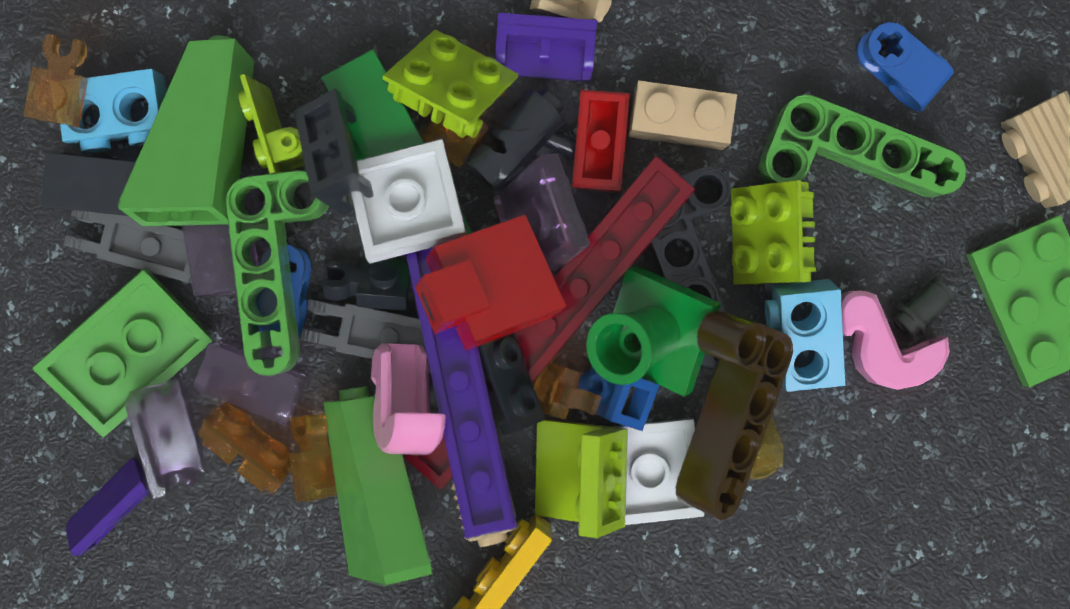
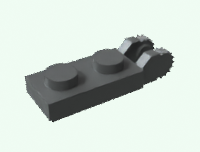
(136, 246)
(363, 328)

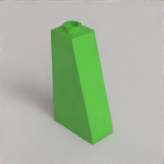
(194, 140)
(373, 496)

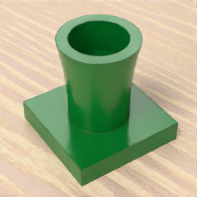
(651, 333)

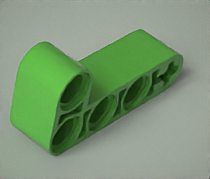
(866, 155)
(275, 273)

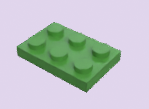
(1029, 297)
(123, 346)

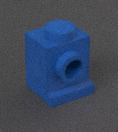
(614, 398)

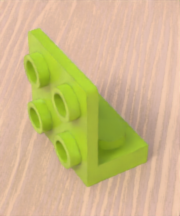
(582, 475)

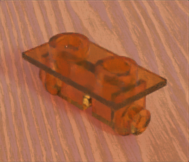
(233, 433)

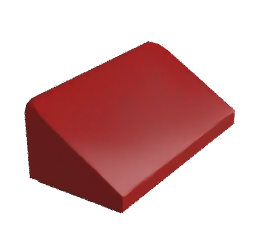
(601, 141)

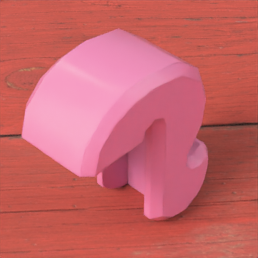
(877, 351)
(403, 401)

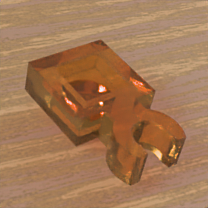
(55, 92)

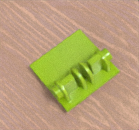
(450, 81)
(277, 147)
(770, 234)

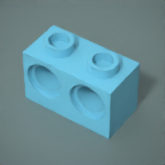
(114, 97)
(818, 332)

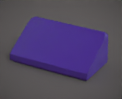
(107, 508)

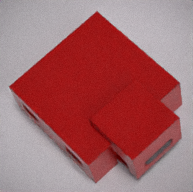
(489, 284)

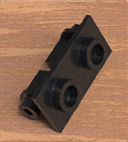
(514, 397)

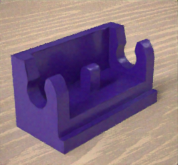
(546, 46)

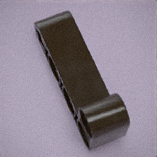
(734, 412)

